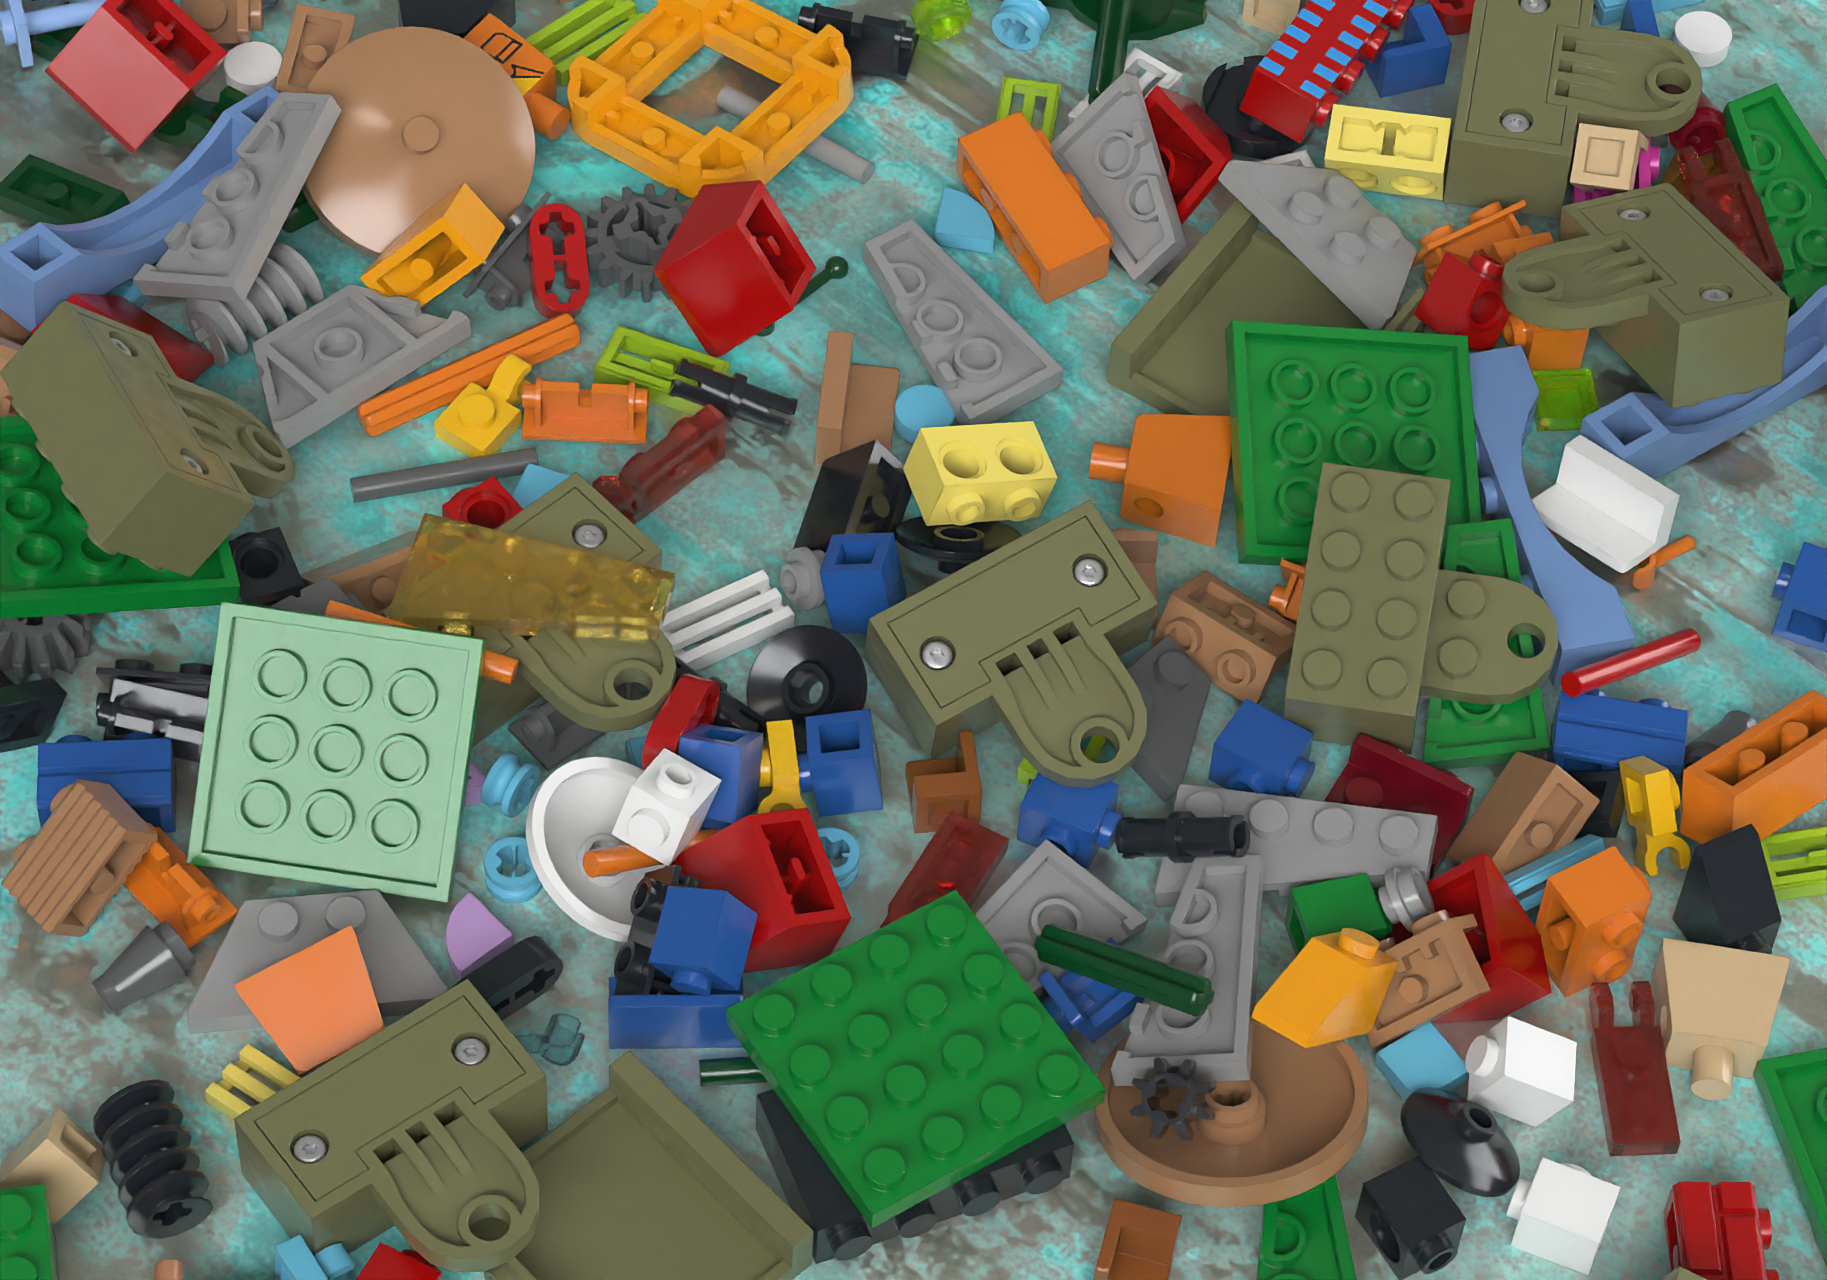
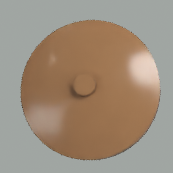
(411, 130)
(1269, 1133)

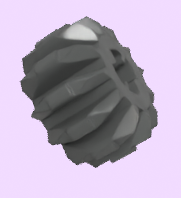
(43, 644)

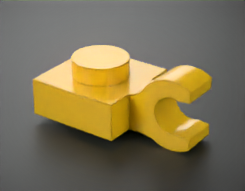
(485, 419)
(780, 769)
(1650, 806)

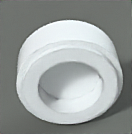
(1704, 37)
(252, 66)

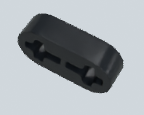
(517, 976)

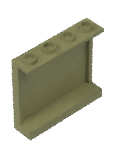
(1176, 343)
(649, 1195)

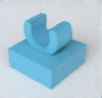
(297, 1262)

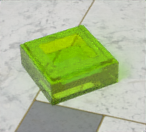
(1564, 399)

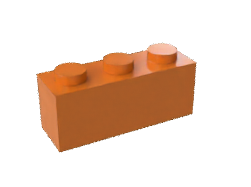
(1034, 206)
(1760, 775)

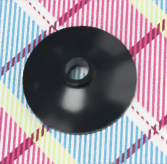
(954, 544)
(793, 664)
(1460, 1142)

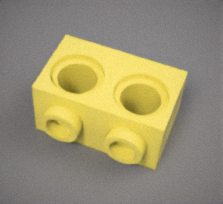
(1390, 150)
(979, 473)

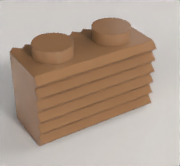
(78, 858)

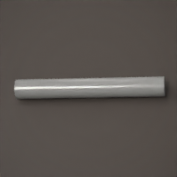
(820, 148)

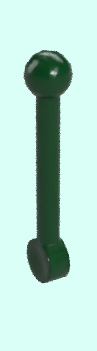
(835, 268)

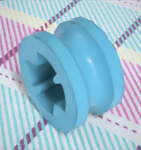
(1020, 23)
(510, 784)
(839, 844)
(513, 888)

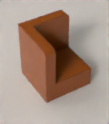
(945, 786)
(1138, 1243)

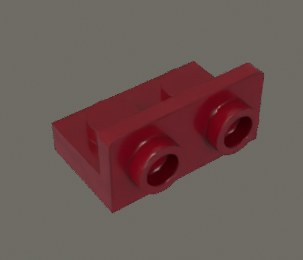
(1389, 779)

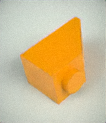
(436, 249)
(1329, 989)

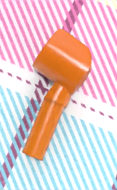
(1645, 576)

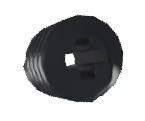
(152, 1160)

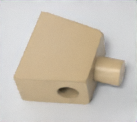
(1715, 1010)

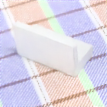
(1607, 506)

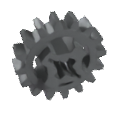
(631, 237)

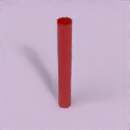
(1630, 662)

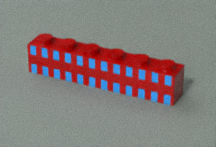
(1317, 60)

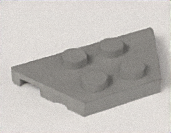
(1329, 231)
(345, 355)
(280, 927)

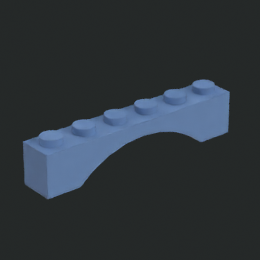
(100, 254)
(1660, 439)
(1584, 605)

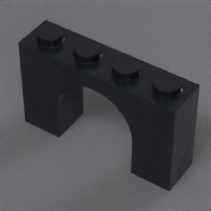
(838, 1223)

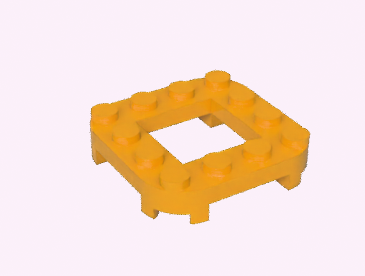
(609, 93)

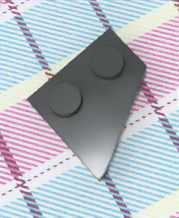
(1174, 701)

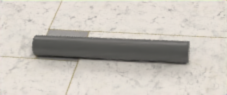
(441, 475)

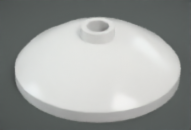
(575, 815)

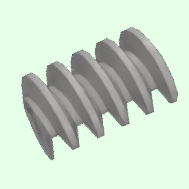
(279, 285)

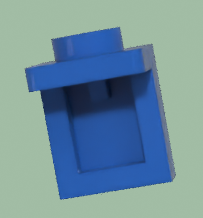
(1086, 1003)

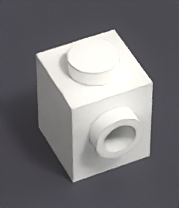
(666, 807)
(1521, 1071)
(1562, 1214)

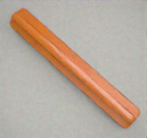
(447, 382)

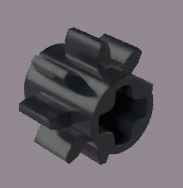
(1189, 1109)

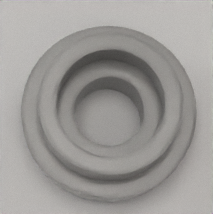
(802, 579)
(1405, 896)

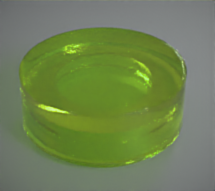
(940, 18)

